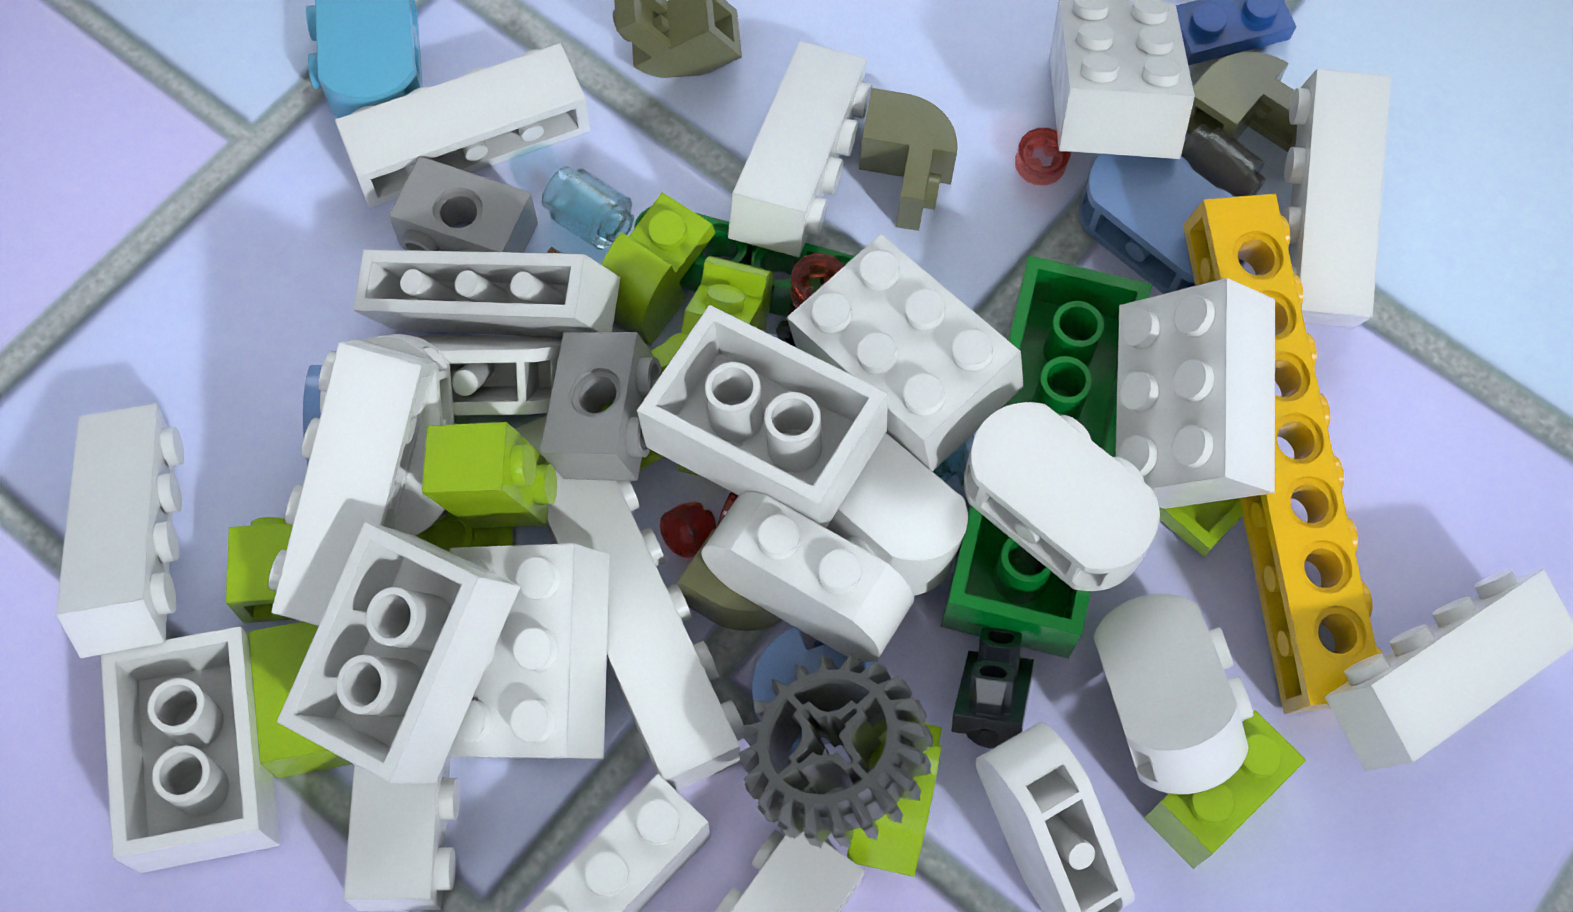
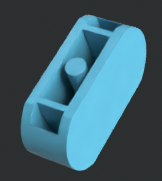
(364, 51)

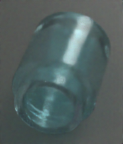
(587, 206)

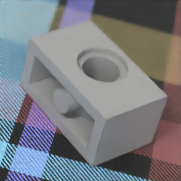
(443, 195)
(587, 376)

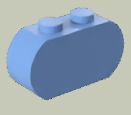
(1139, 214)

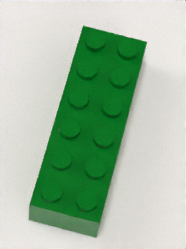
(1069, 359)

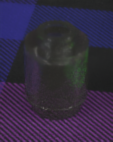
(1224, 161)

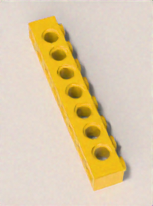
(1278, 540)

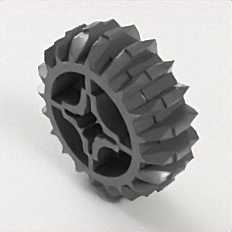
(866, 707)

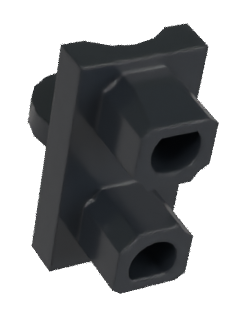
(993, 689)

